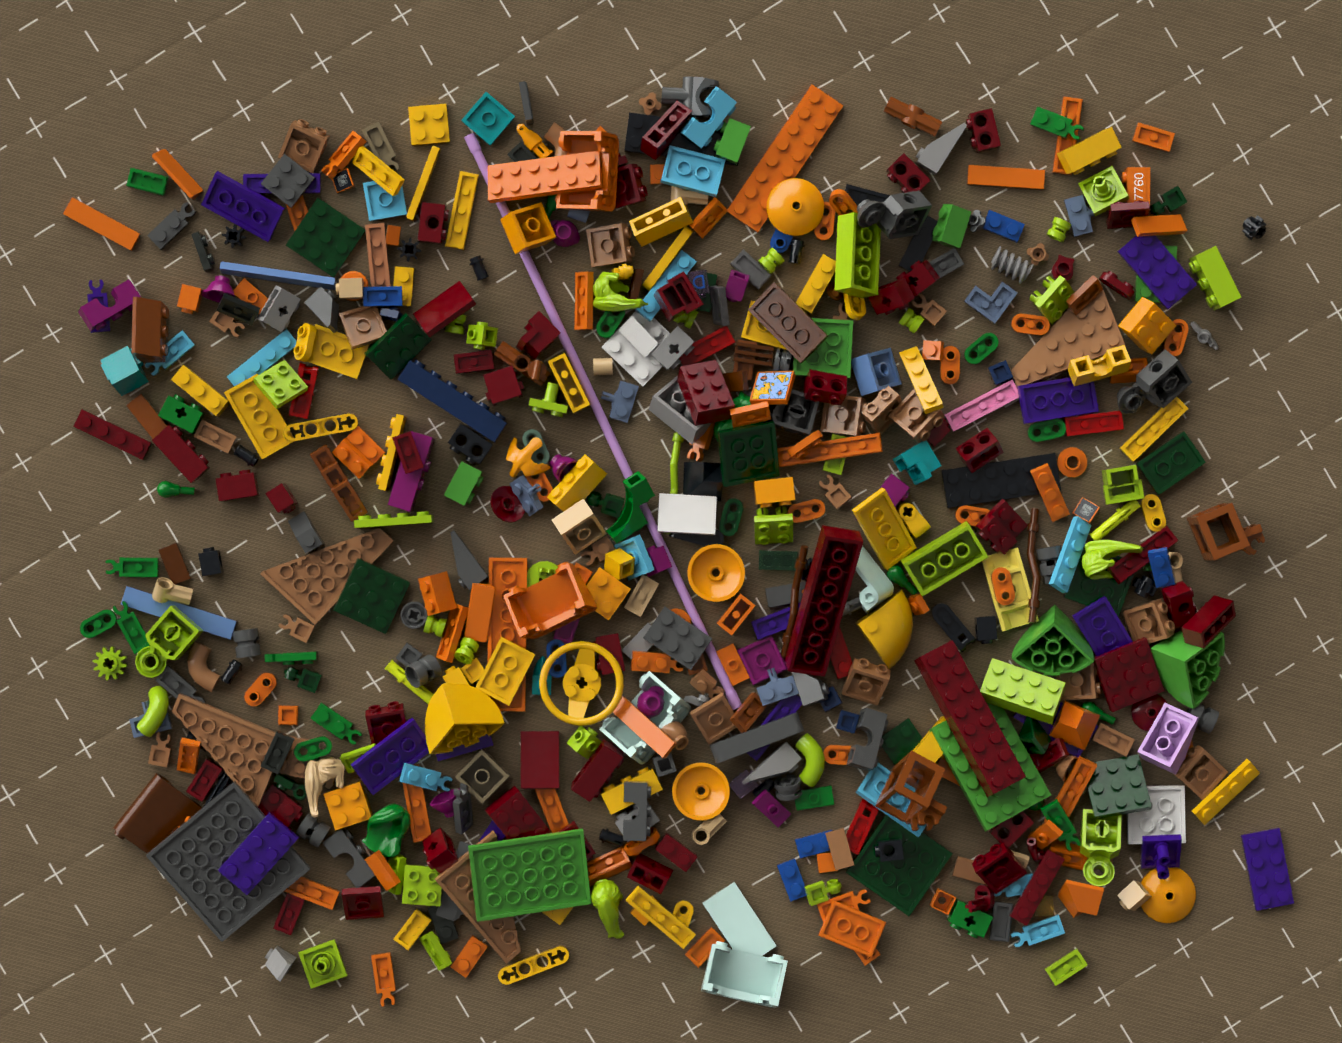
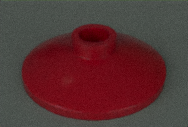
(505, 496)
(1140, 711)

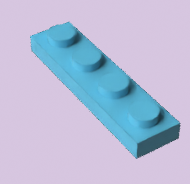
(681, 263)
(264, 358)
(1070, 554)

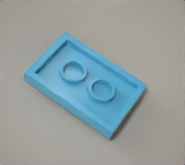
(692, 171)

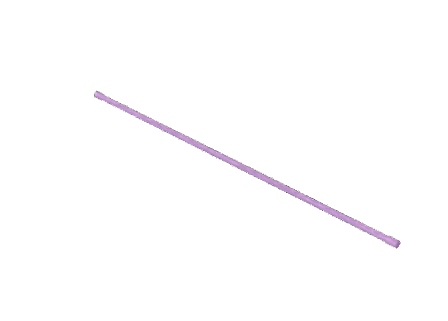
(730, 692)

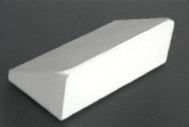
(638, 337)

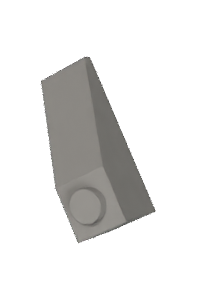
(937, 151)
(782, 760)
(279, 962)

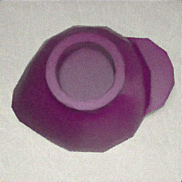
(565, 232)
(217, 289)
(562, 465)
(651, 702)
(444, 803)

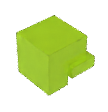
(1122, 485)

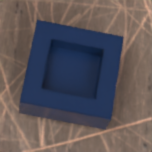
(391, 314)
(1000, 373)
(833, 701)
(847, 721)

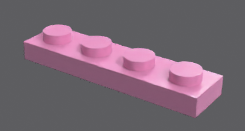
(982, 405)

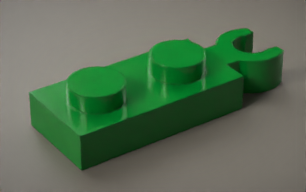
(1054, 123)
(135, 567)
(131, 628)
(289, 658)
(334, 723)
(1056, 813)

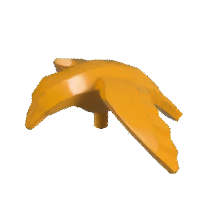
(522, 458)

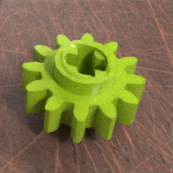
(107, 670)

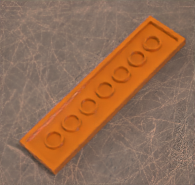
(785, 156)
(504, 575)

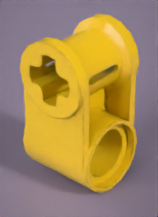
(915, 521)

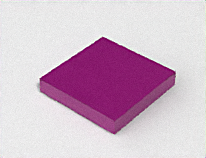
(760, 657)

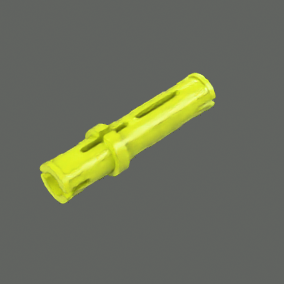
(1113, 521)
(399, 673)

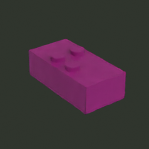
(408, 485)

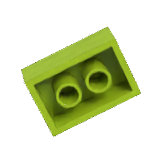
(1214, 278)

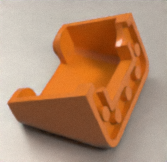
(588, 141)
(549, 603)

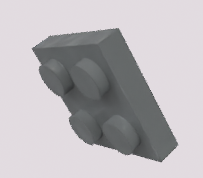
(288, 180)

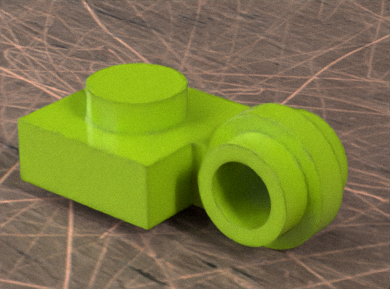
(817, 891)

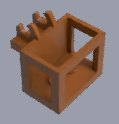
(1238, 537)
(923, 776)

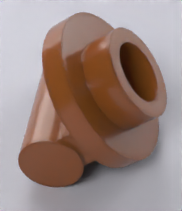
(832, 293)
(536, 370)

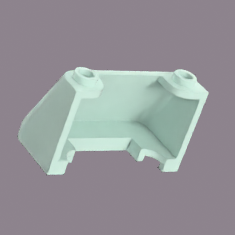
(878, 587)
(674, 710)
(744, 975)

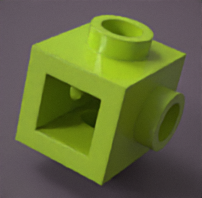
(481, 335)
(584, 741)

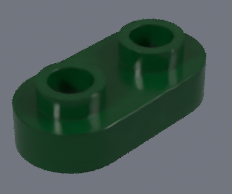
(731, 517)

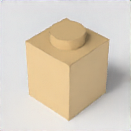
(350, 288)
(1133, 896)

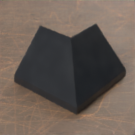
(702, 479)

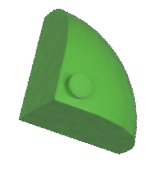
(1053, 646)
(1188, 669)

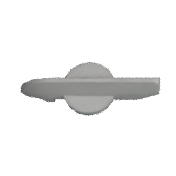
(1204, 335)
(698, 701)

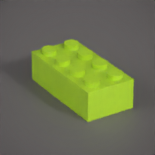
(857, 257)
(944, 558)
(1022, 691)

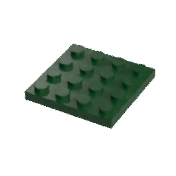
(902, 880)

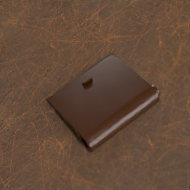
(155, 814)

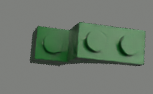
(632, 518)

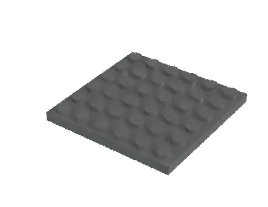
(199, 848)

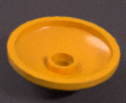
(790, 220)
(716, 587)
(686, 791)
(1182, 900)

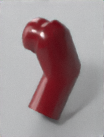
(1032, 848)

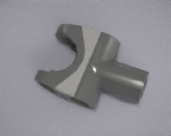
(690, 95)

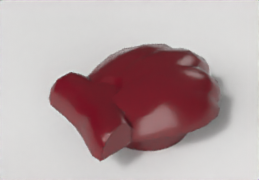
(1063, 267)

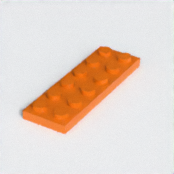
(544, 177)

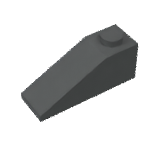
(467, 566)

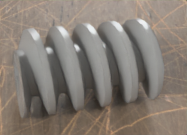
(1010, 265)

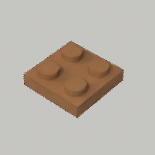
(362, 326)
(714, 718)

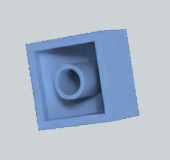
(875, 371)

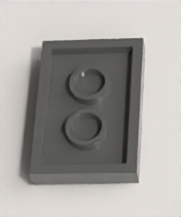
(677, 638)

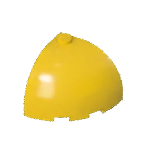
(889, 628)
(459, 717)

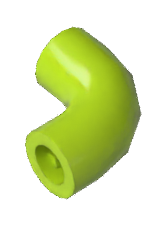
(156, 711)
(814, 760)

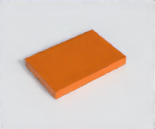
(852, 928)

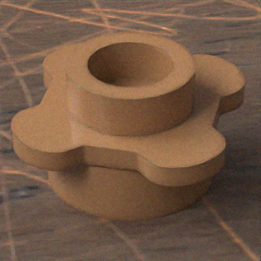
(647, 108)
(1038, 249)

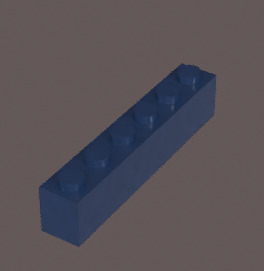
(452, 401)

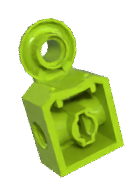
(167, 640)
(1099, 843)

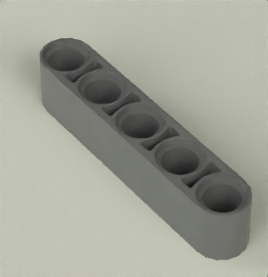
(756, 737)

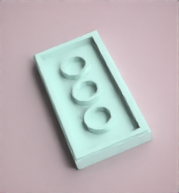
(738, 921)

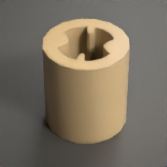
(603, 366)

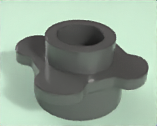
(980, 222)

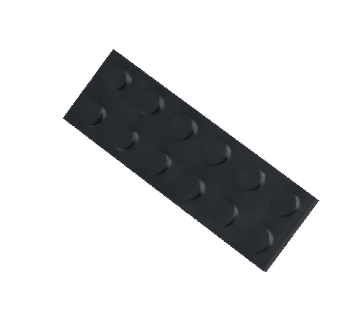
(640, 124)
(995, 480)

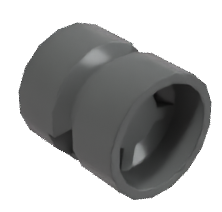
(1045, 554)
(247, 643)
(422, 671)
(1207, 717)
(318, 835)

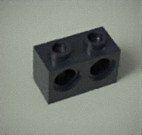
(472, 441)

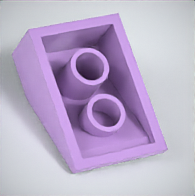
(1169, 738)

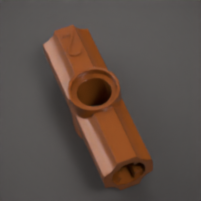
(912, 116)
(511, 357)

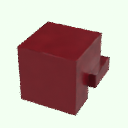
(677, 297)
(539, 335)
(503, 385)

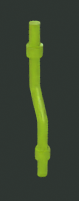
(677, 439)

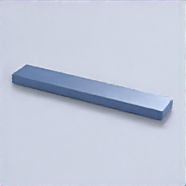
(278, 275)
(205, 620)

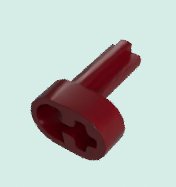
(981, 901)

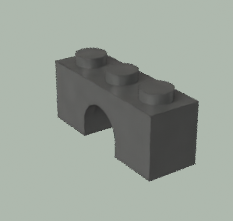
(873, 724)
(637, 828)
(342, 843)

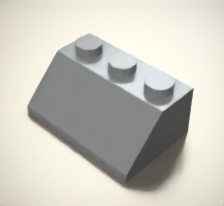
(672, 409)

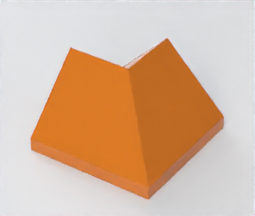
(1074, 725)
(1080, 897)

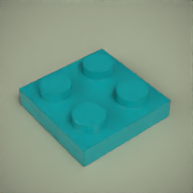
(488, 118)

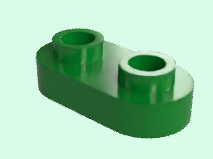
(610, 320)
(980, 348)
(1046, 431)
(98, 623)
(313, 748)

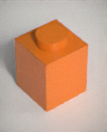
(189, 299)

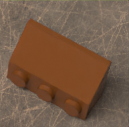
(149, 330)

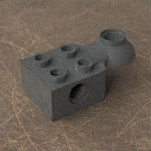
(897, 216)
(1158, 382)
(795, 416)

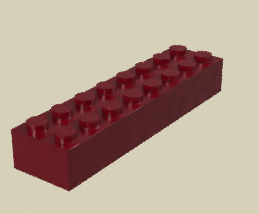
(823, 600)
(969, 718)

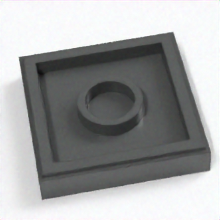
(526, 103)

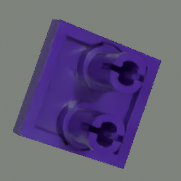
(1161, 853)

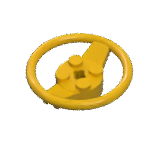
(578, 696)

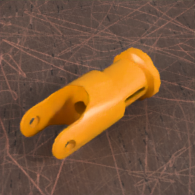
(533, 142)

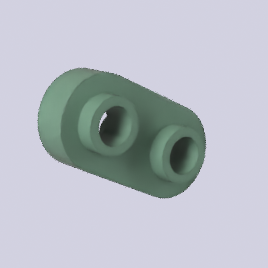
(543, 449)

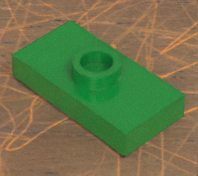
(147, 181)
(815, 798)

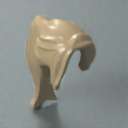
(321, 772)

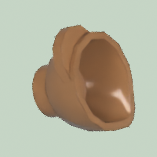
(678, 733)
(1065, 766)

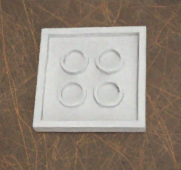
(629, 358)
(1164, 818)

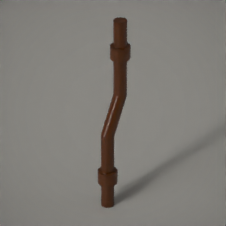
(1033, 529)
(800, 565)

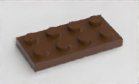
(788, 322)

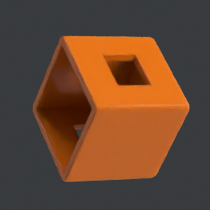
(946, 907)

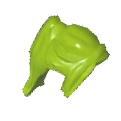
(607, 297)
(1098, 555)
(606, 898)

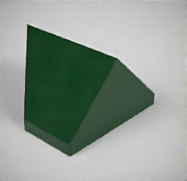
(1034, 736)

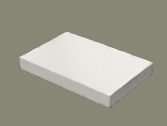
(687, 514)

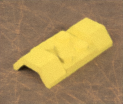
(1017, 612)

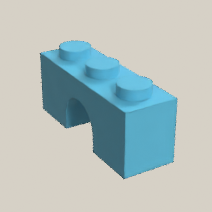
(721, 106)

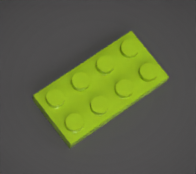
(386, 520)

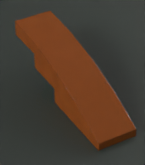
(338, 482)

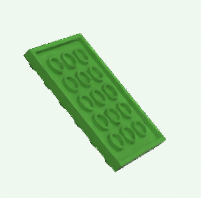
(1010, 800)
(529, 874)

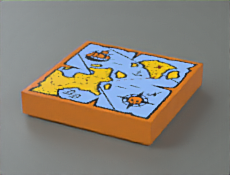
(772, 387)

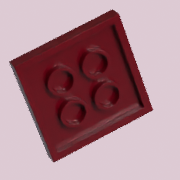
(1128, 674)

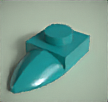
(536, 676)

